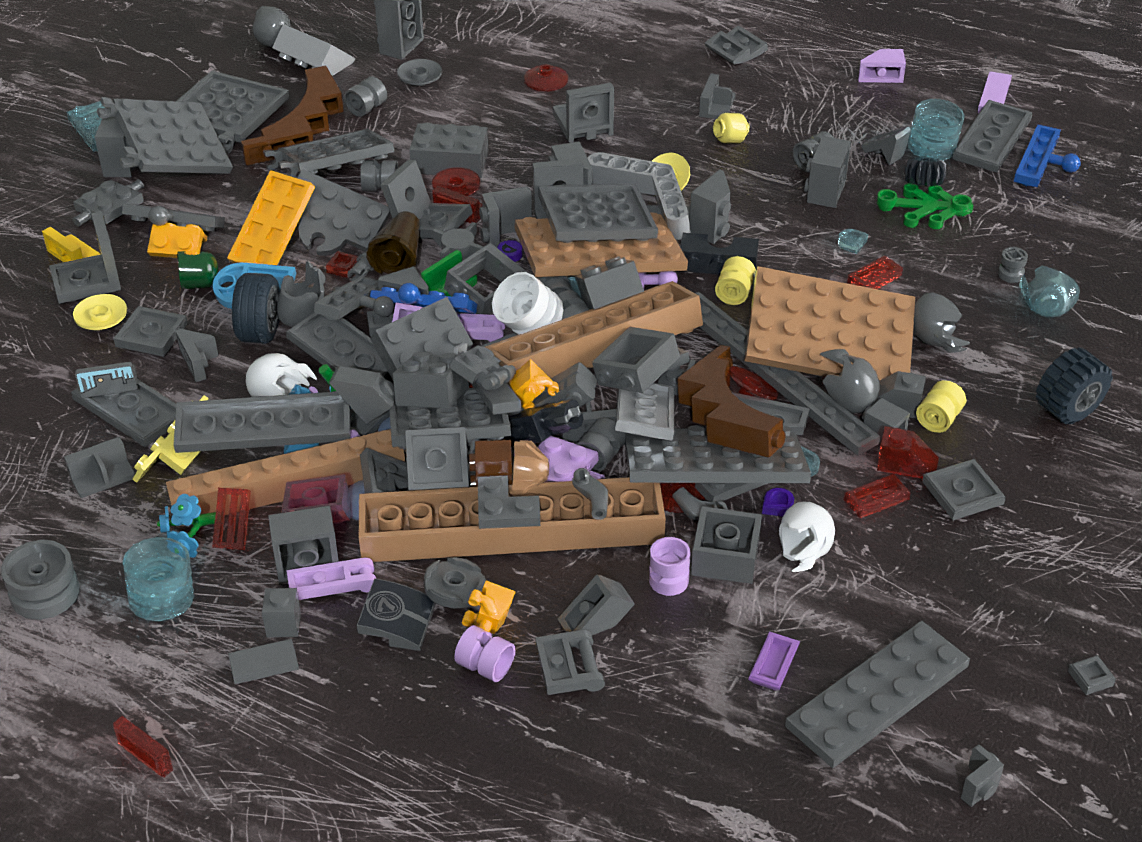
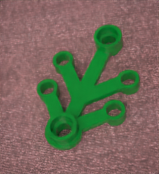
(927, 203)

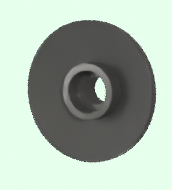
(419, 72)

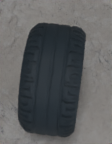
(255, 308)

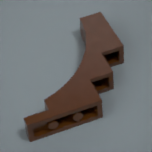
(308, 118)
(726, 417)

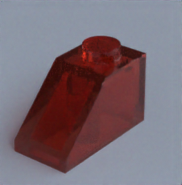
(905, 454)

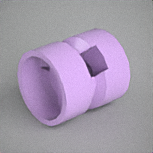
(669, 566)
(487, 654)

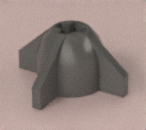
(457, 240)

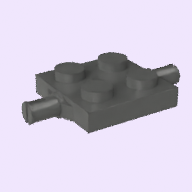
(108, 199)

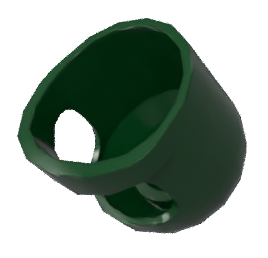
(197, 270)

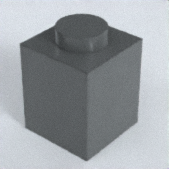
(885, 414)
(281, 612)

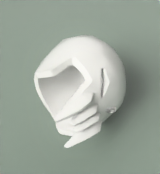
(276, 375)
(806, 533)

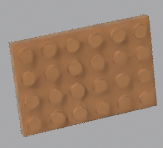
(558, 258)
(806, 315)

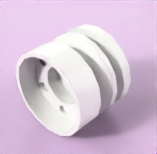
(526, 303)

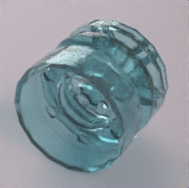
(935, 129)
(158, 578)

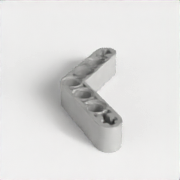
(650, 179)

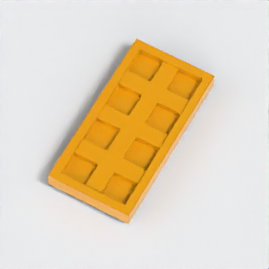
(271, 220)

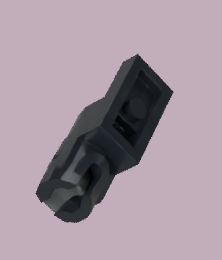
(541, 422)

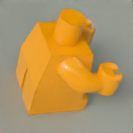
(530, 383)
(493, 608)

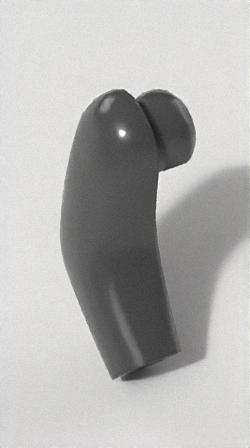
(593, 491)
(692, 506)

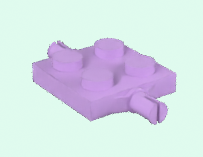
(566, 458)

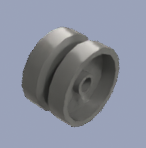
(40, 579)

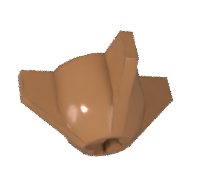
(529, 467)

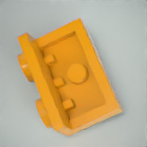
(169, 239)

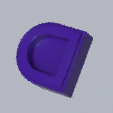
(777, 502)

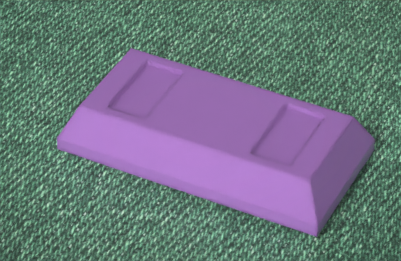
(773, 661)

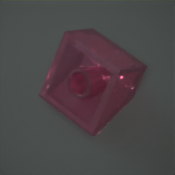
(317, 493)

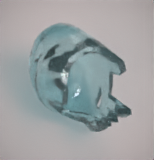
(1050, 292)

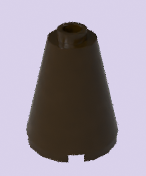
(395, 244)

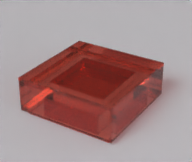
(341, 264)

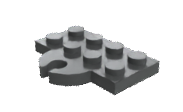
(339, 216)

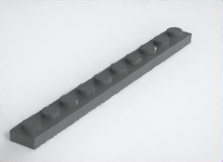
(790, 383)

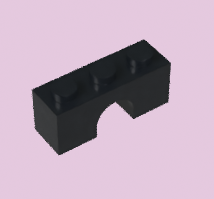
(709, 259)

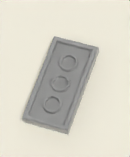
(646, 412)

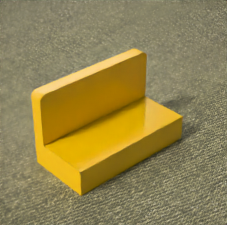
(67, 247)

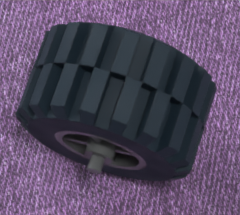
(1074, 385)

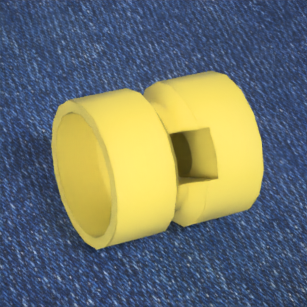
(735, 280)
(941, 406)

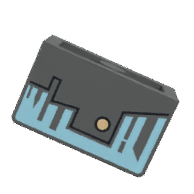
(106, 379)

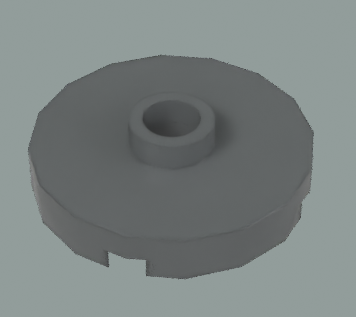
(452, 582)

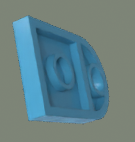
(234, 271)

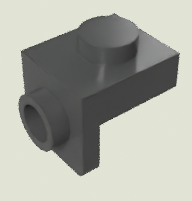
(985, 776)

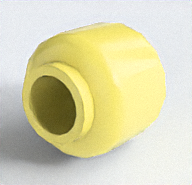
(731, 128)

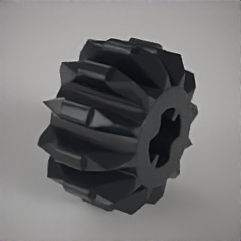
(925, 171)

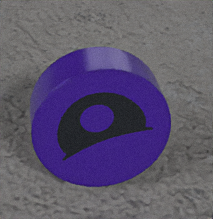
(511, 249)

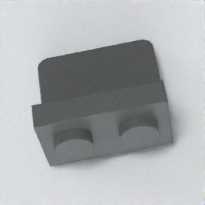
(501, 210)

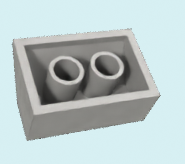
(310, 51)

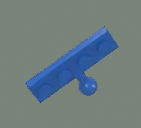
(1040, 154)
(410, 295)

